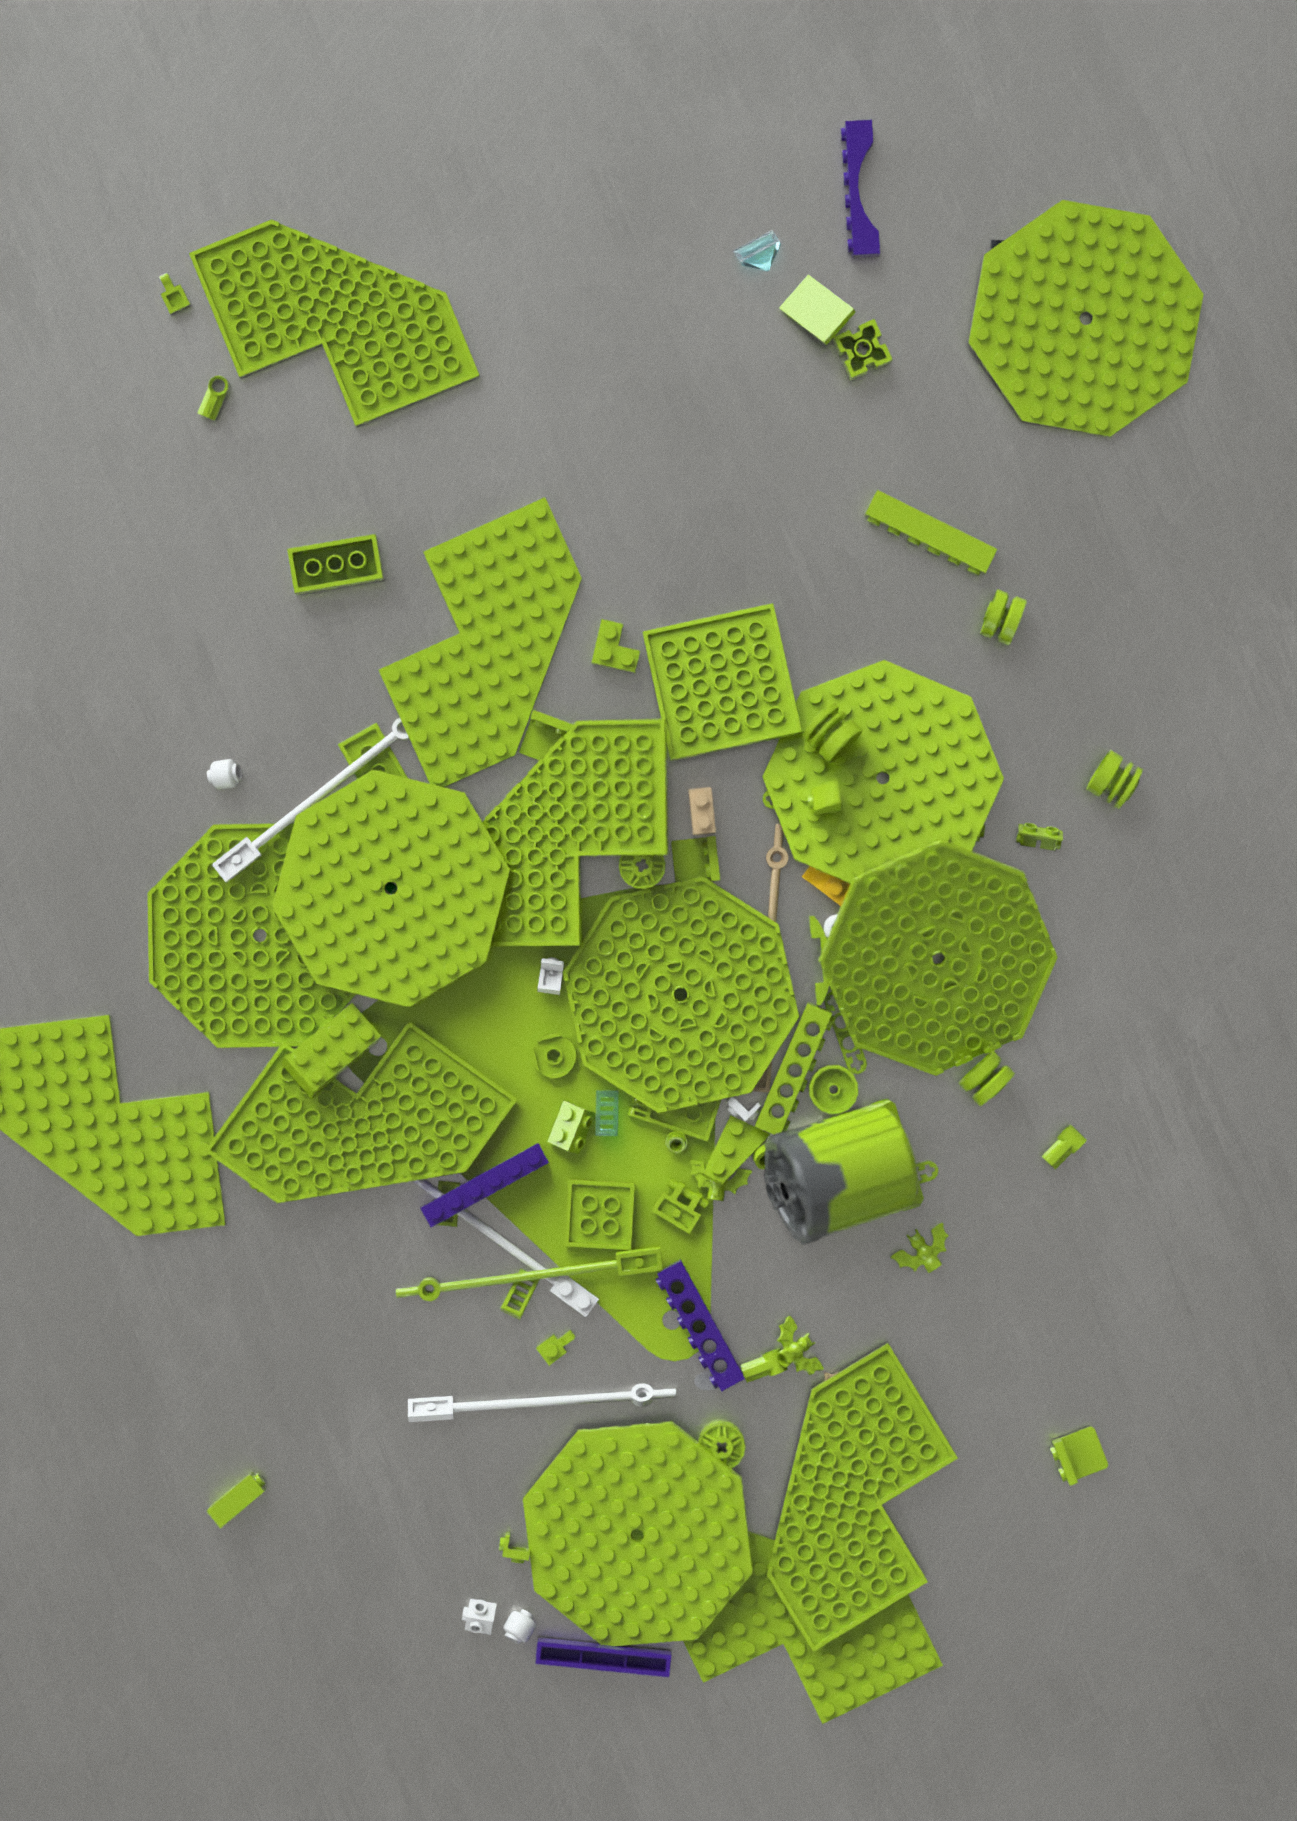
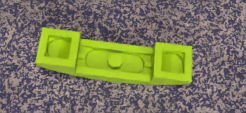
(816, 931)

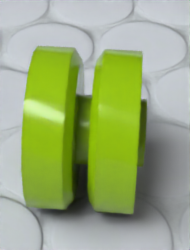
(1000, 616)
(989, 1081)
(844, 1096)

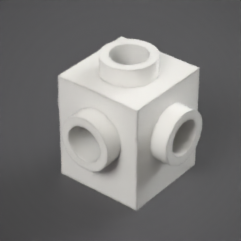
(479, 1616)

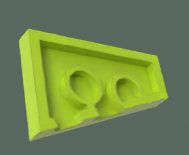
(733, 1148)

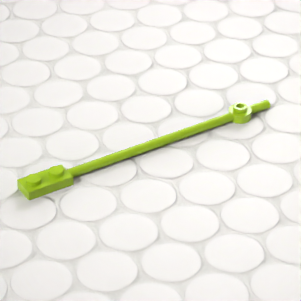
(626, 1262)

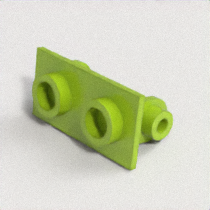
(1029, 834)

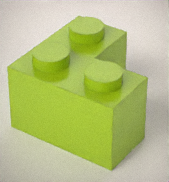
(609, 653)

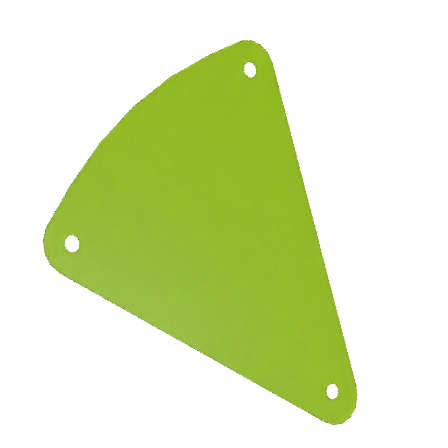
(493, 1025)

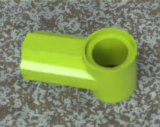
(213, 400)
(1068, 1142)
(762, 1366)

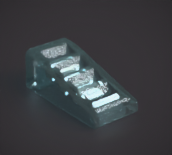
(606, 1132)

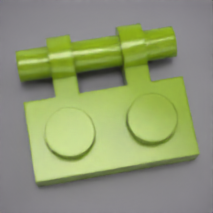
(677, 1212)

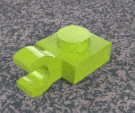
(173, 297)
(554, 1348)

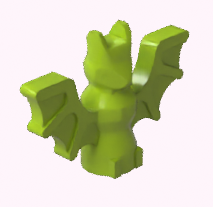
(717, 1191)
(925, 1254)
(793, 1351)

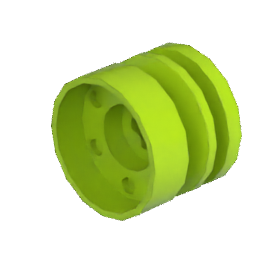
(830, 731)
(1114, 779)
(644, 879)
(722, 1432)

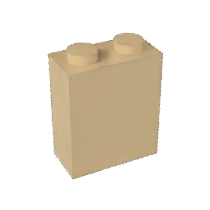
(702, 811)

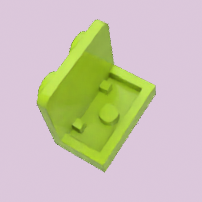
(1079, 1455)

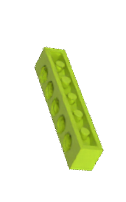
(811, 1014)

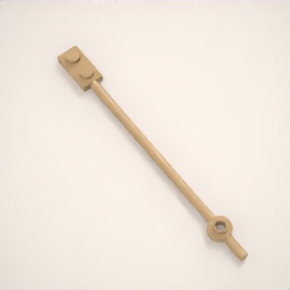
(764, 1082)

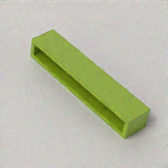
(930, 532)

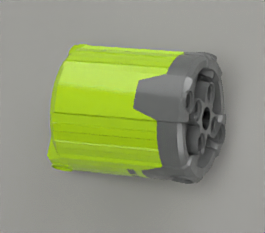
(856, 1172)

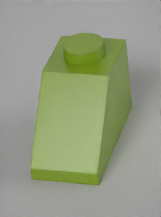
(825, 798)

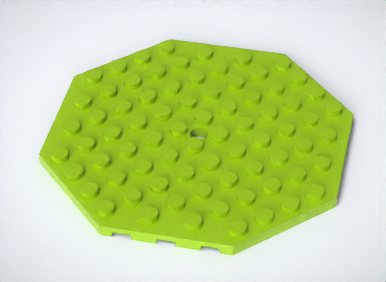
(1031, 327)
(914, 733)
(445, 895)
(925, 906)
(208, 955)
(735, 1002)
(648, 1481)

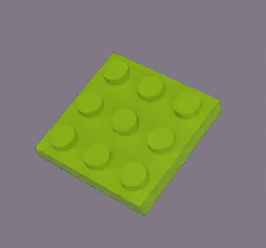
(599, 1214)

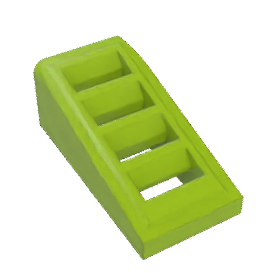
(512, 1312)

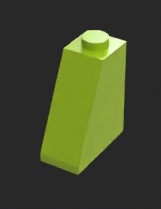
(236, 1499)

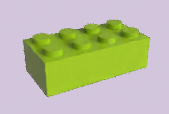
(335, 564)
(331, 1050)

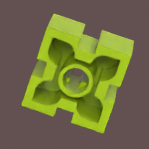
(867, 336)

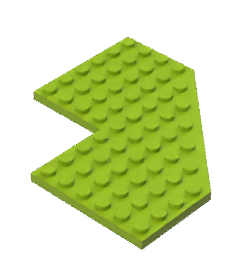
(291, 292)
(476, 690)
(586, 797)
(410, 1121)
(129, 1158)
(834, 1542)
(838, 1676)

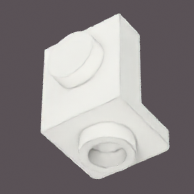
(550, 976)
(737, 1108)

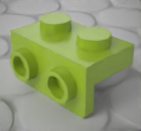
(571, 1127)

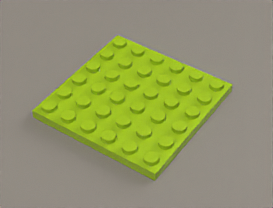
(722, 682)

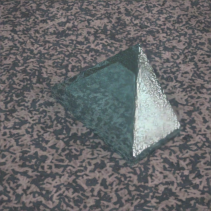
(759, 252)

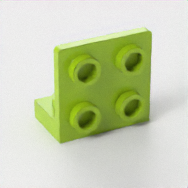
(542, 734)
(695, 859)

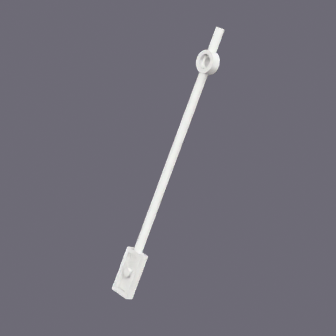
(246, 851)
(563, 1287)
(443, 1407)

